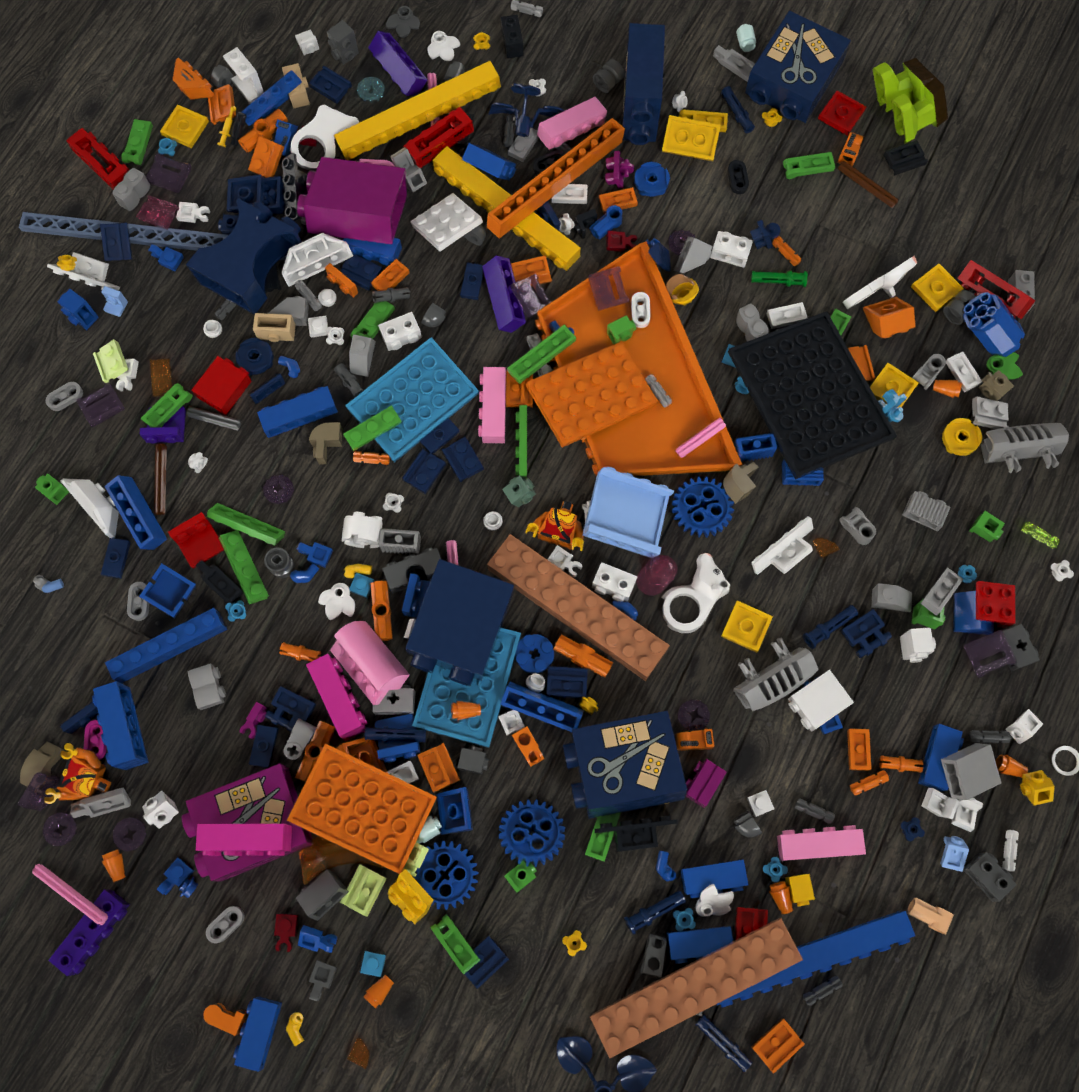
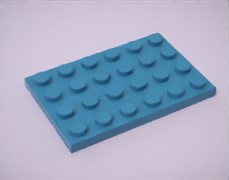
(422, 391)
(439, 692)

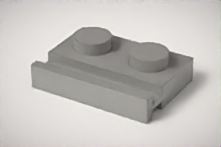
(990, 413)

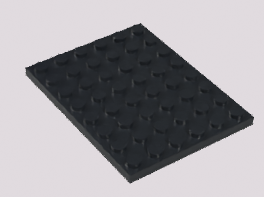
(811, 394)

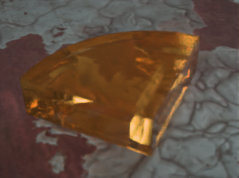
(825, 547)
(359, 1054)

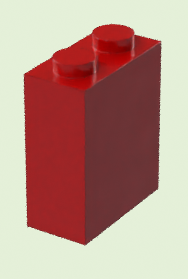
(222, 385)

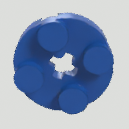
(648, 188)
(540, 663)

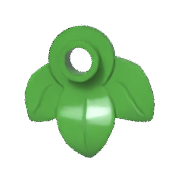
(1006, 365)

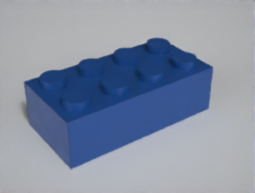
(119, 726)

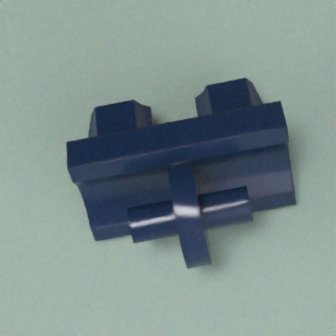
(762, 235)

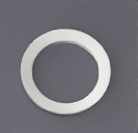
(1076, 754)

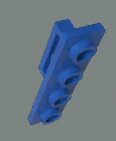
(272, 98)

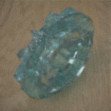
(364, 87)

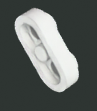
(640, 311)

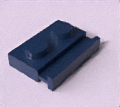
(330, 84)
(116, 241)
(361, 271)
(462, 459)
(424, 471)
(567, 682)
(490, 961)

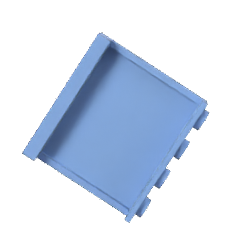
(627, 512)

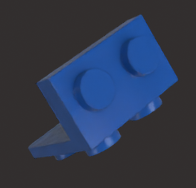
(391, 750)

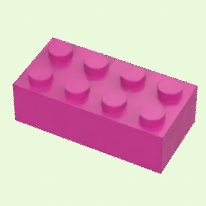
(336, 697)
(240, 838)

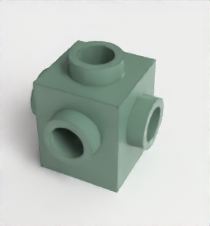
(519, 491)

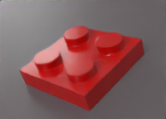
(842, 113)

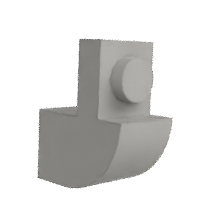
(414, 175)

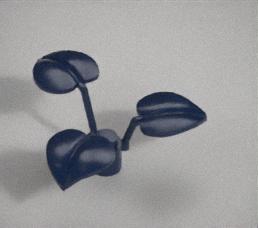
(523, 123)
(633, 1069)

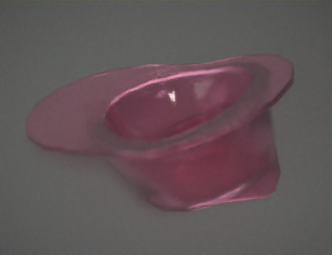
(656, 575)

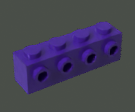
(397, 63)
(505, 304)
(86, 935)

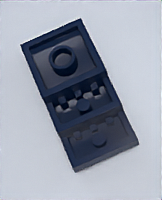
(256, 188)

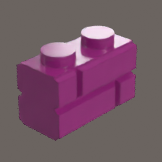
(705, 782)

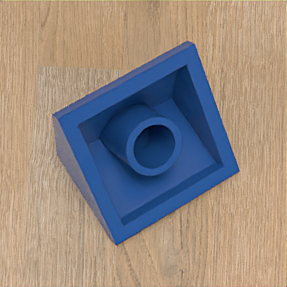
(965, 615)
(454, 811)

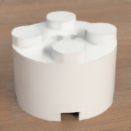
(361, 530)

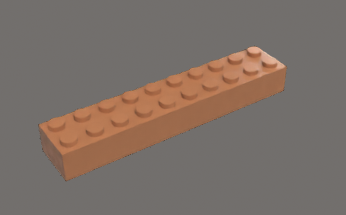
(578, 607)
(695, 987)

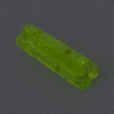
(1040, 535)

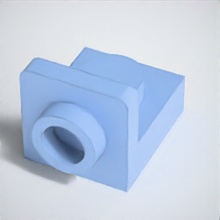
(115, 301)
(954, 853)

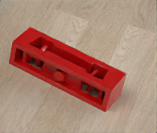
(439, 136)
(81, 145)
(971, 274)

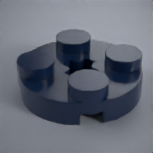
(261, 348)

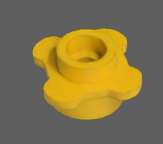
(481, 37)
(771, 117)
(66, 262)
(589, 705)
(568, 941)

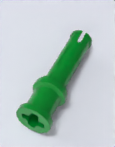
(788, 278)

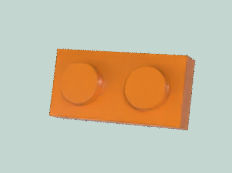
(623, 198)
(390, 276)
(339, 278)
(859, 749)

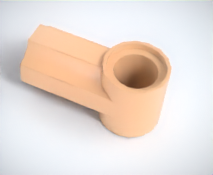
(935, 917)

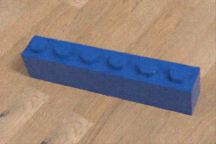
(166, 646)

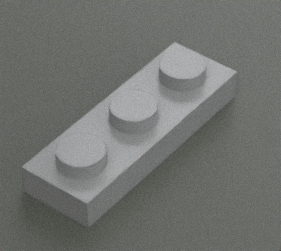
(941, 591)

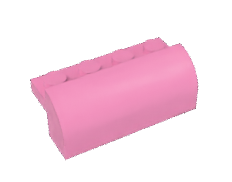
(368, 661)

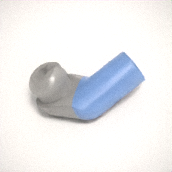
(47, 586)

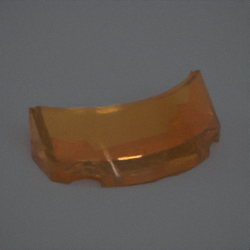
(326, 855)

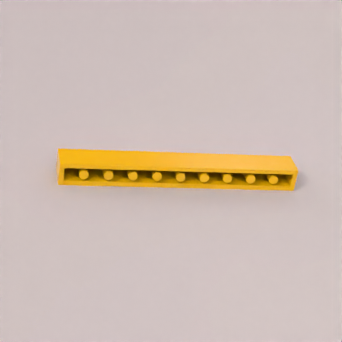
(418, 110)
(490, 195)

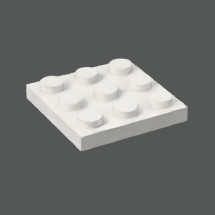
(446, 222)

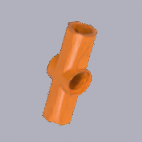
(263, 128)
(380, 598)
(583, 656)
(321, 736)

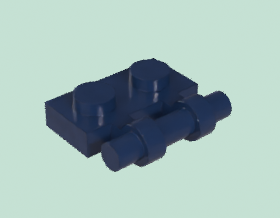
(864, 627)
(292, 704)

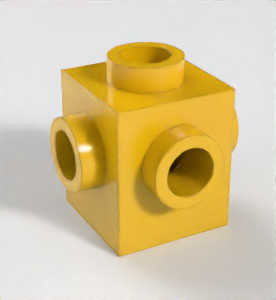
(1037, 787)

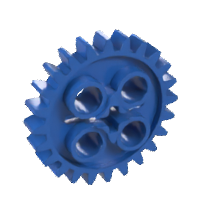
(710, 521)
(524, 848)
(459, 888)

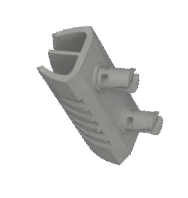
(1025, 442)
(777, 679)

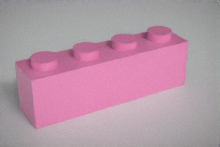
(572, 123)
(494, 405)
(821, 844)

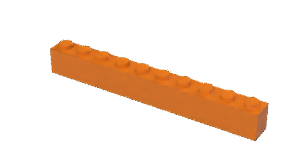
(555, 178)

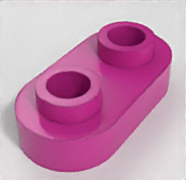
(94, 740)

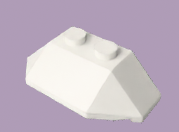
(313, 256)
(95, 503)

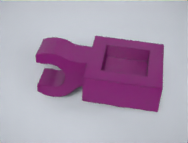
(255, 716)

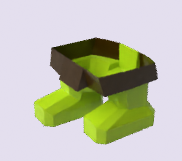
(911, 86)

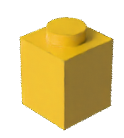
(800, 889)

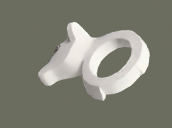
(322, 128)
(885, 282)
(705, 589)

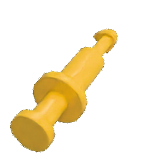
(226, 128)

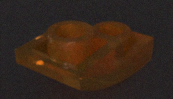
(160, 376)

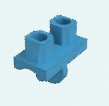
(890, 410)

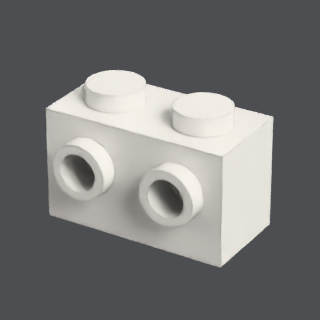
(731, 249)
(400, 331)
(614, 582)
(917, 644)

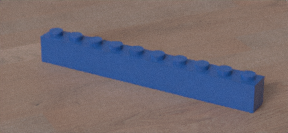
(838, 949)

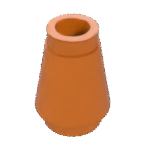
(948, 387)
(463, 710)
(1010, 766)
(114, 865)
(781, 895)
(377, 992)

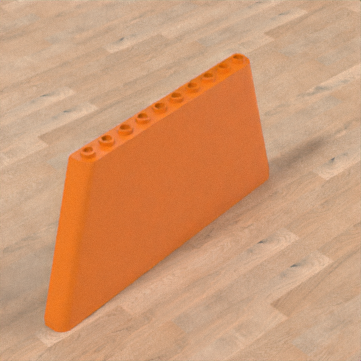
(648, 439)

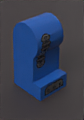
(284, 135)

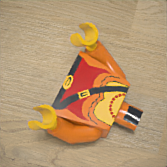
(559, 527)
(80, 776)

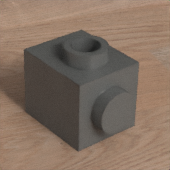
(473, 760)

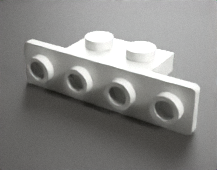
(87, 269)
(787, 550)

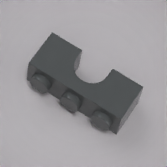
(397, 573)

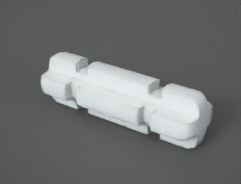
(1010, 850)

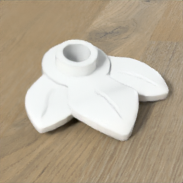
(444, 47)
(336, 604)
(713, 903)

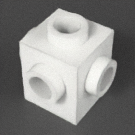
(159, 810)

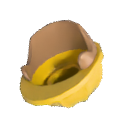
(682, 289)

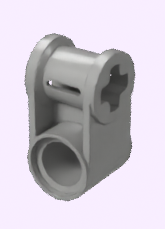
(927, 372)
(857, 522)
(298, 737)

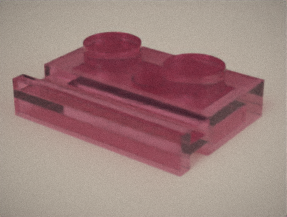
(157, 212)

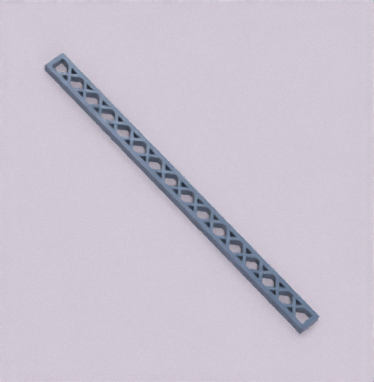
(140, 238)

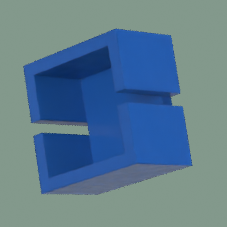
(168, 591)

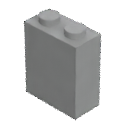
(971, 771)

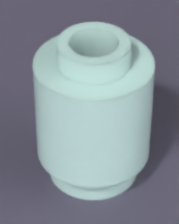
(746, 37)
(429, 830)

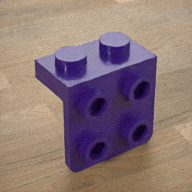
(170, 432)

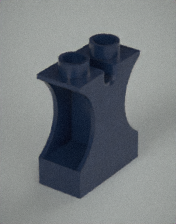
(242, 260)

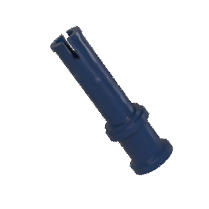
(823, 631)
(645, 916)

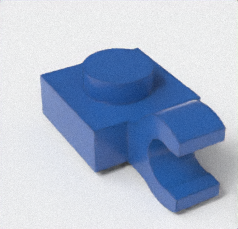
(168, 258)
(317, 554)
(176, 874)
(313, 940)

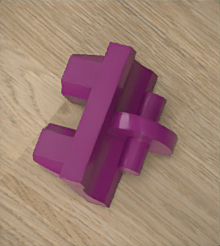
(621, 167)

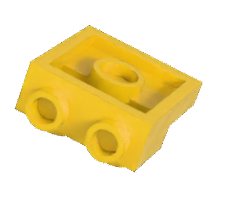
(410, 897)

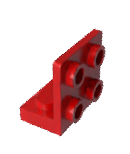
(197, 539)
(995, 603)

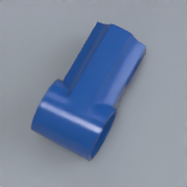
(606, 222)

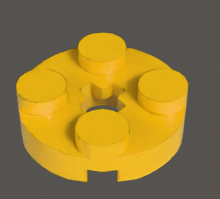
(957, 446)

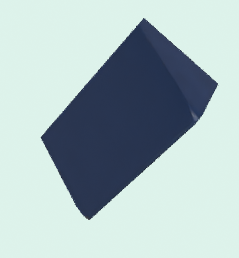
(661, 256)
(267, 388)

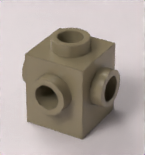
(995, 385)

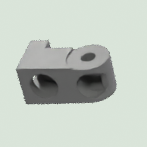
(654, 956)

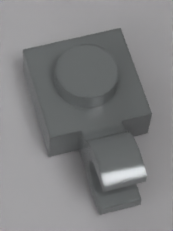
(321, 977)

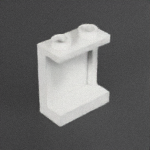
(246, 76)
(820, 701)

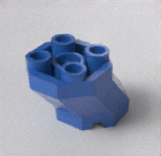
(993, 324)

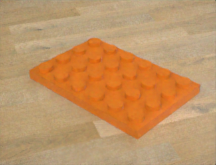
(591, 394)
(362, 808)

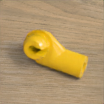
(357, 568)
(293, 1027)

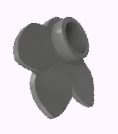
(403, 21)

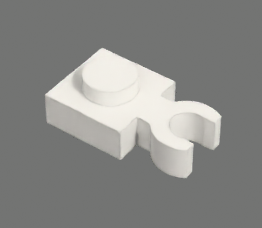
(190, 211)
(125, 378)
(562, 560)

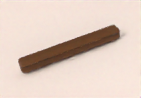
(868, 184)
(160, 479)

